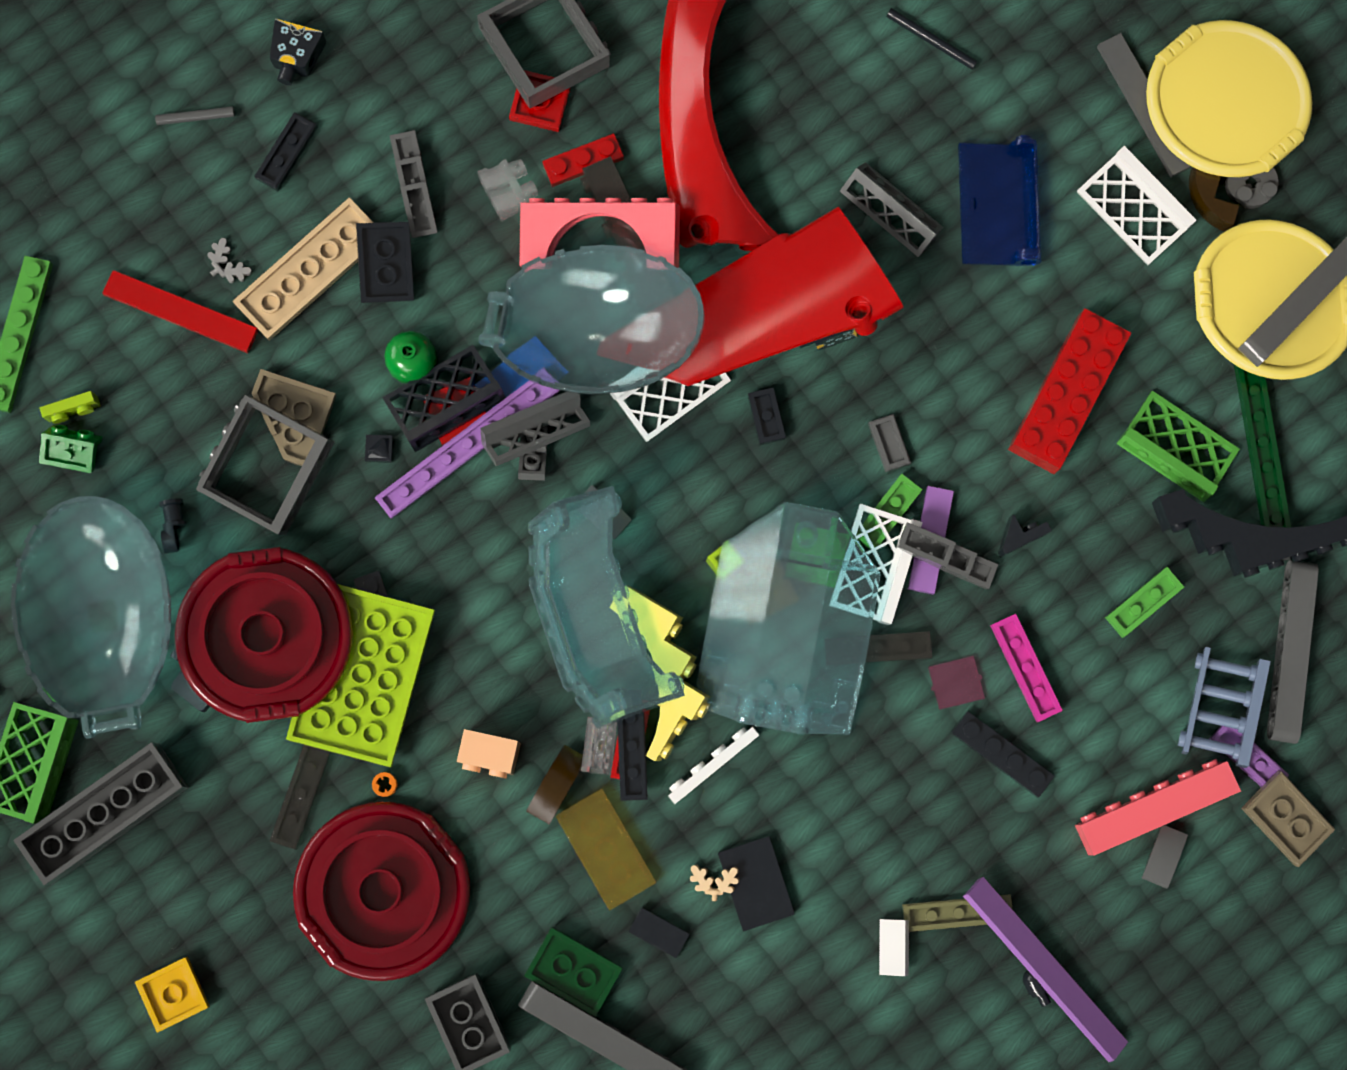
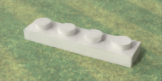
(721, 756)

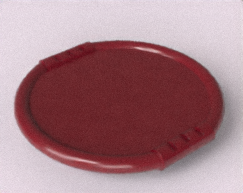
(263, 634)
(381, 891)

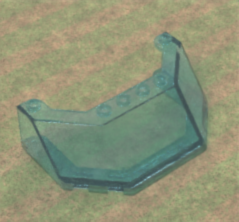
(589, 611)

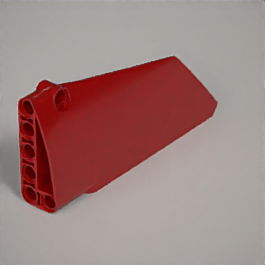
(789, 296)

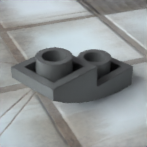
(533, 464)
(1164, 856)

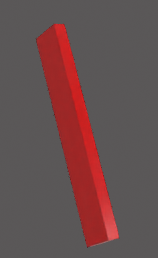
(180, 311)

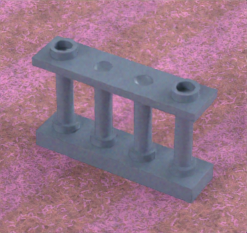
(1245, 725)

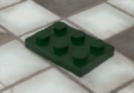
(573, 971)

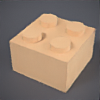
(488, 752)

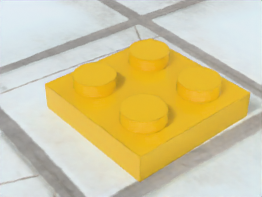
(172, 994)

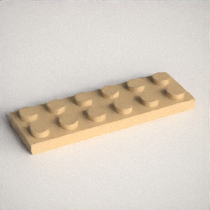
(303, 271)

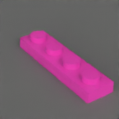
(1026, 668)

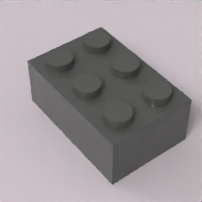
(468, 1023)

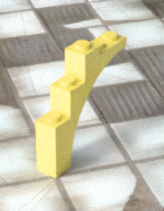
(658, 627)

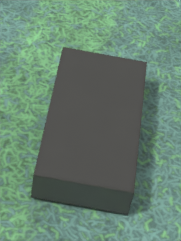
(889, 443)

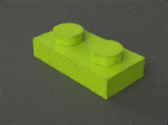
(61, 410)

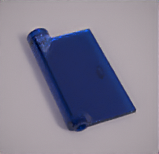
(1006, 197)

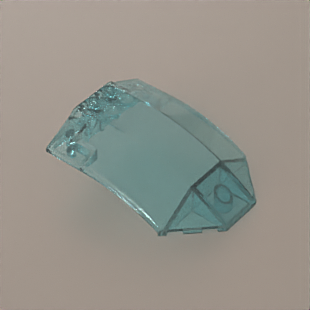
(790, 623)

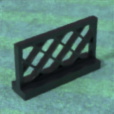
(452, 416)

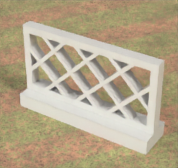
(1156, 195)
(621, 396)
(899, 564)

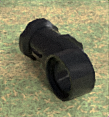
(173, 520)

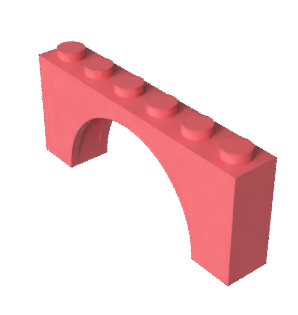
(546, 223)

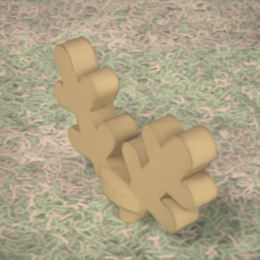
(705, 883)

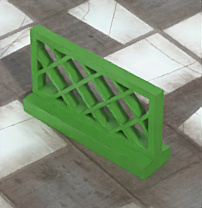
(1163, 460)
(51, 763)

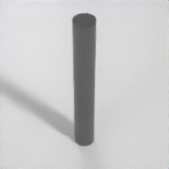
(196, 115)

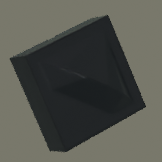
(379, 448)

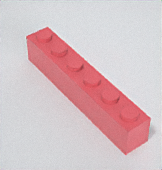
(1158, 807)

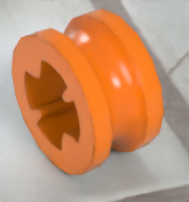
(376, 787)

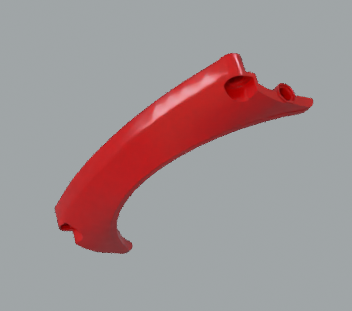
(690, 146)

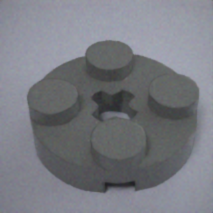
(1252, 197)

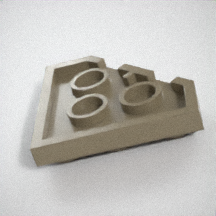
(300, 402)

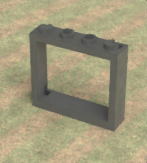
(533, 96)
(302, 484)

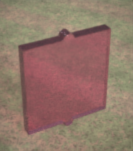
(956, 682)

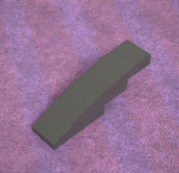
(413, 184)
(947, 556)

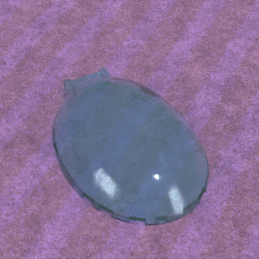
(596, 320)
(92, 611)

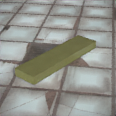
(944, 914)

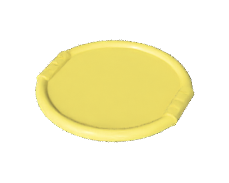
(1229, 98)
(1248, 277)

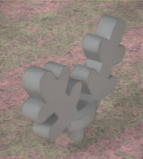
(229, 272)

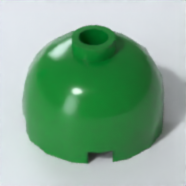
(406, 366)

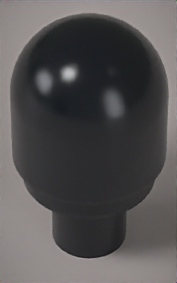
(1035, 989)

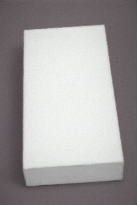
(894, 947)

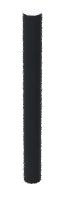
(931, 38)

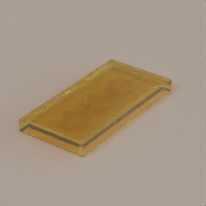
(605, 849)

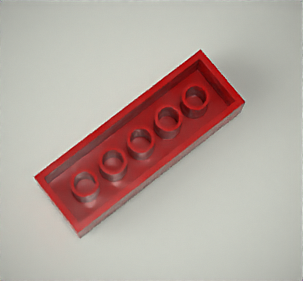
(1069, 391)

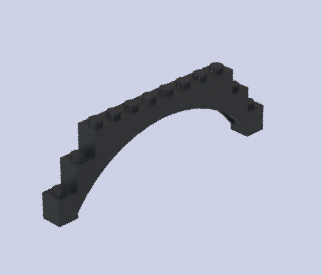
(1245, 544)

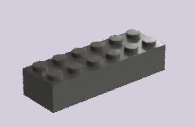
(101, 814)

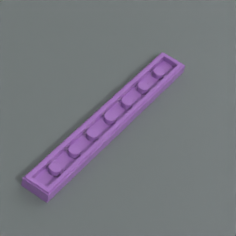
(456, 451)
(1046, 969)

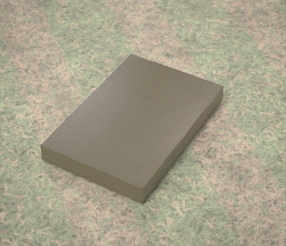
(1288, 818)

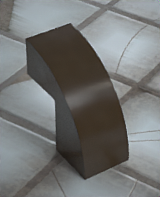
(1214, 211)
(556, 785)

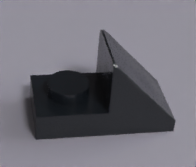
(1015, 538)

